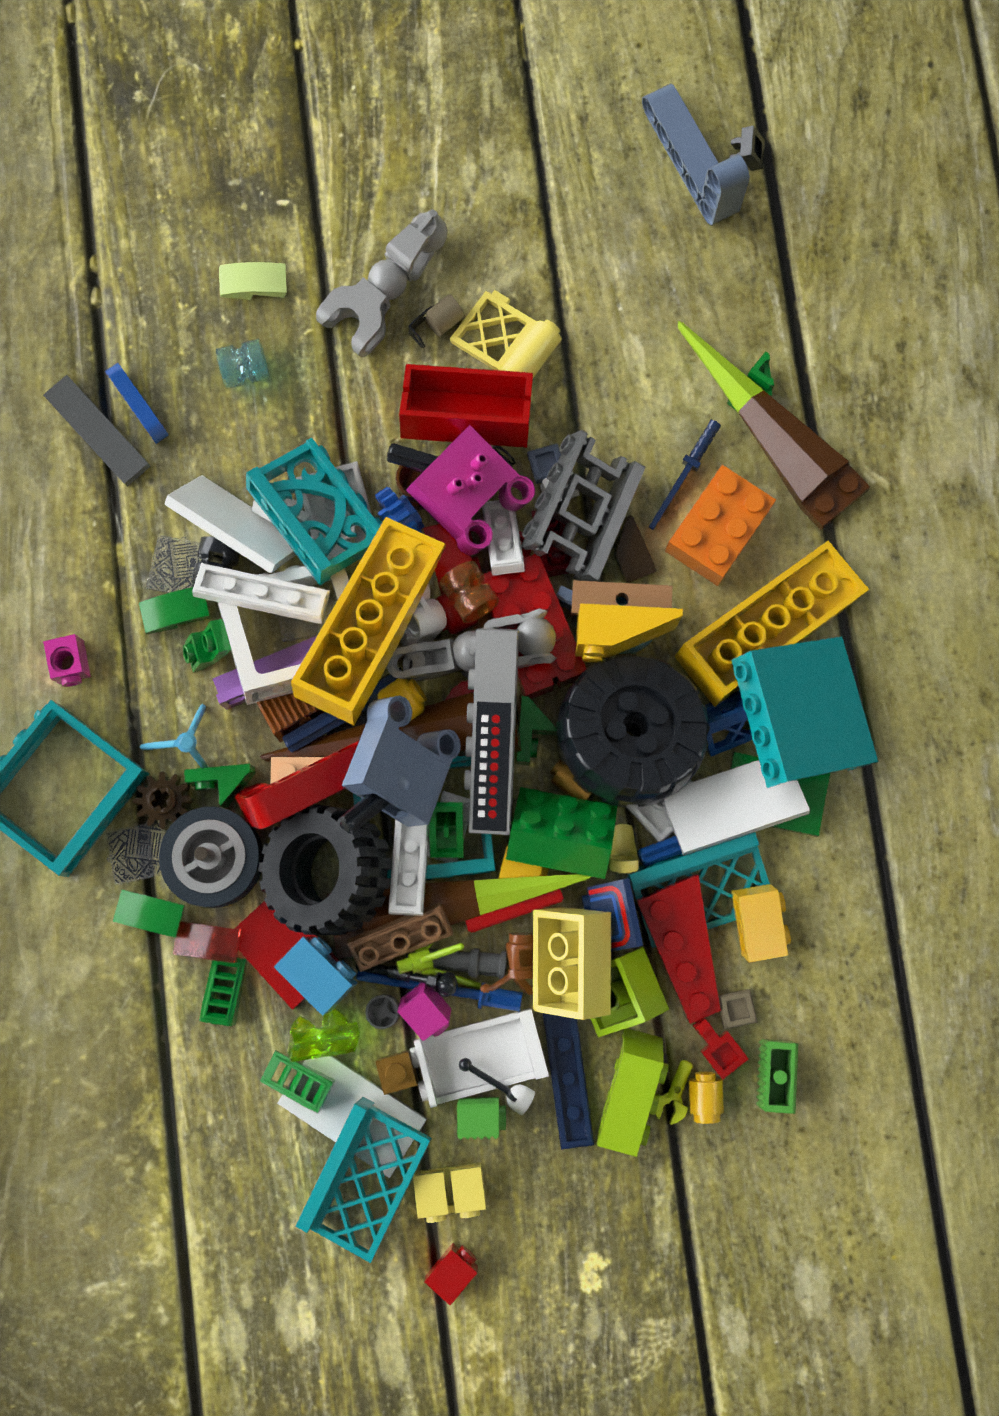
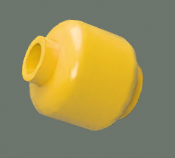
(409, 690)

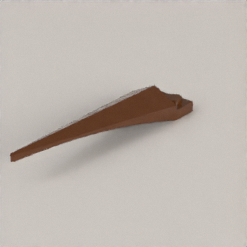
(436, 717)

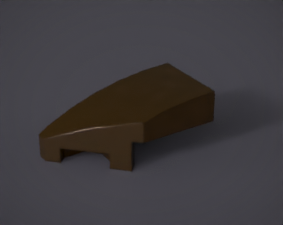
(632, 552)

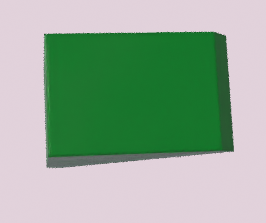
(447, 830)

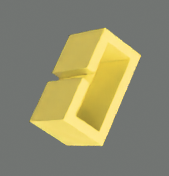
(449, 1191)

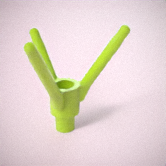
(422, 962)

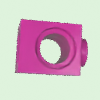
(57, 650)

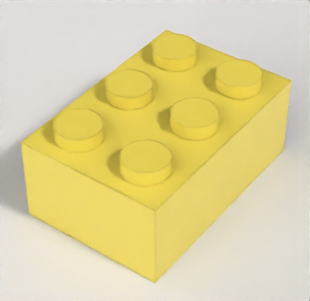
(572, 962)

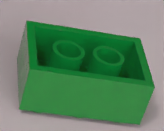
(562, 833)

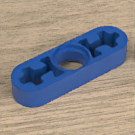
(137, 403)

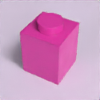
(425, 1011)

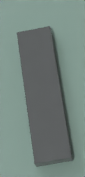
(96, 430)

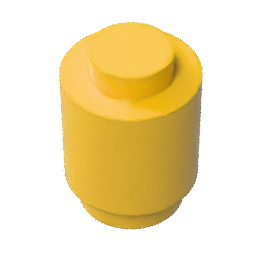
(706, 1097)

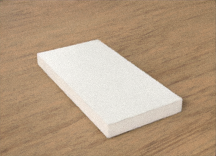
(231, 522)
(731, 807)
(346, 1091)

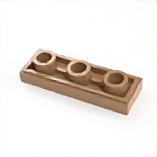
(607, 592)
(381, 944)

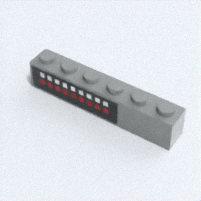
(493, 730)

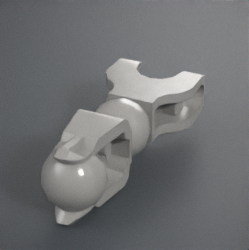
(369, 300)
(448, 656)

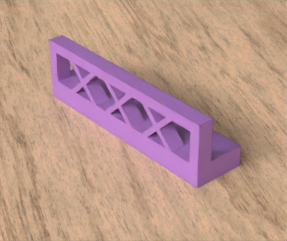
(229, 686)

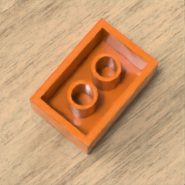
(719, 525)

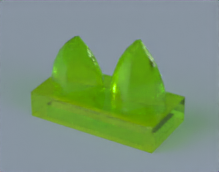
(333, 1038)

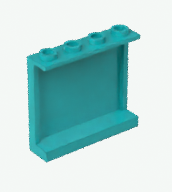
(804, 710)

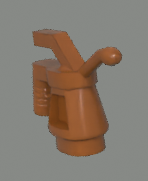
(520, 963)

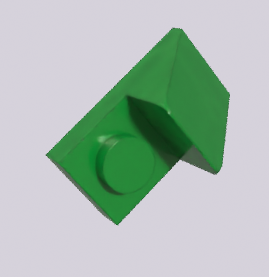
(531, 722)
(229, 778)

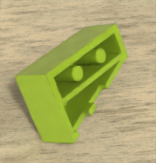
(632, 1093)

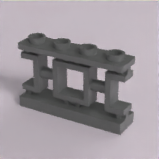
(605, 515)

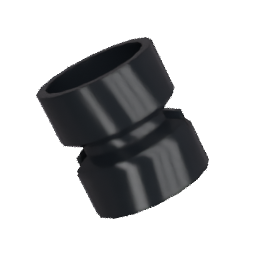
(214, 549)

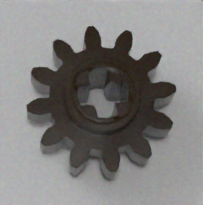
(152, 798)

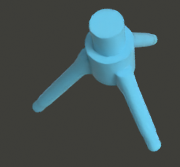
(185, 742)

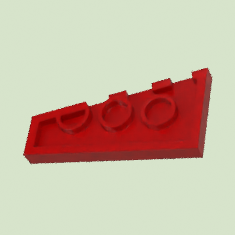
(682, 940)

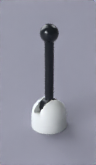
(518, 1097)

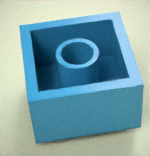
(317, 974)

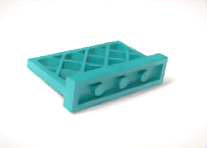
(701, 860)
(335, 1171)

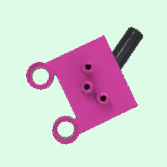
(461, 483)

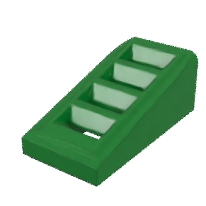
(206, 1013)
(302, 1098)

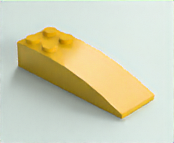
(774, 616)
(367, 621)

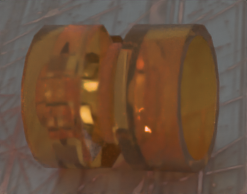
(466, 587)

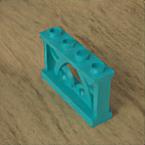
(336, 488)

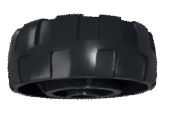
(653, 706)

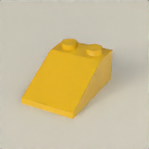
(616, 628)

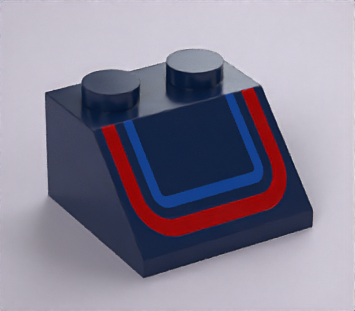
(619, 900)

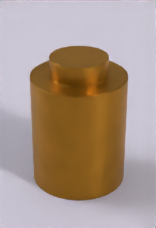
(563, 780)

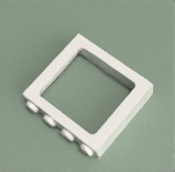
(277, 683)

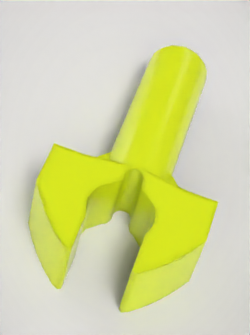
(675, 1093)

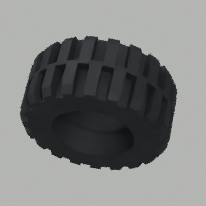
(289, 866)

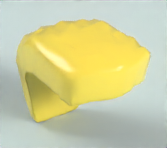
(624, 851)

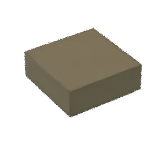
(737, 1009)

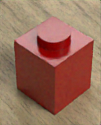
(452, 1273)

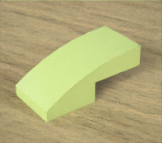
(251, 279)

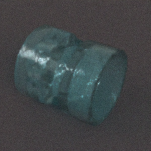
(242, 363)

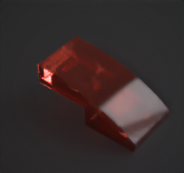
(207, 942)

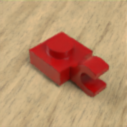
(721, 1050)

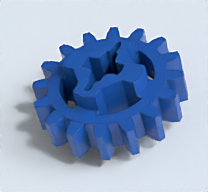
(398, 509)

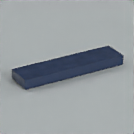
(568, 1081)

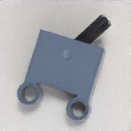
(396, 771)

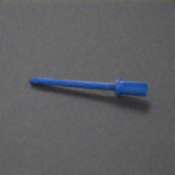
(498, 998)

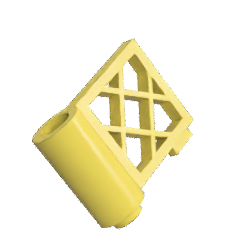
(529, 347)

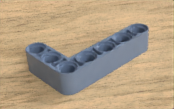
(713, 185)

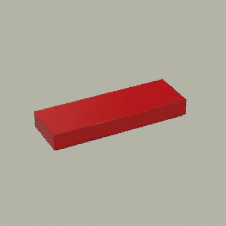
(514, 911)

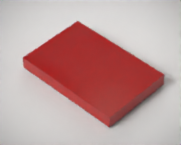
(264, 944)

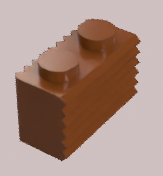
(286, 714)

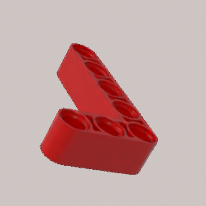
(270, 803)

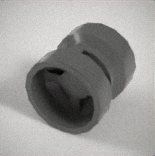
(378, 1013)

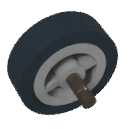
(210, 857)

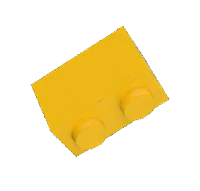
(761, 922)

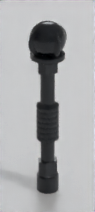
(442, 983)

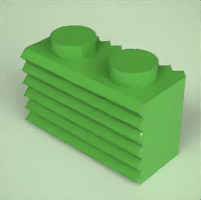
(777, 1076)
(480, 1117)

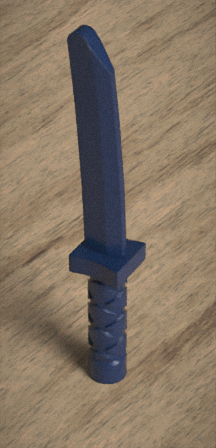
(690, 462)

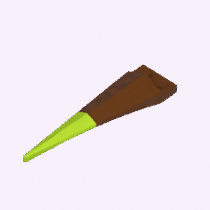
(808, 466)
(467, 900)

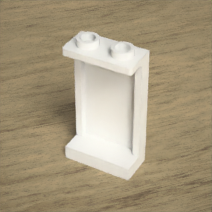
(499, 1046)

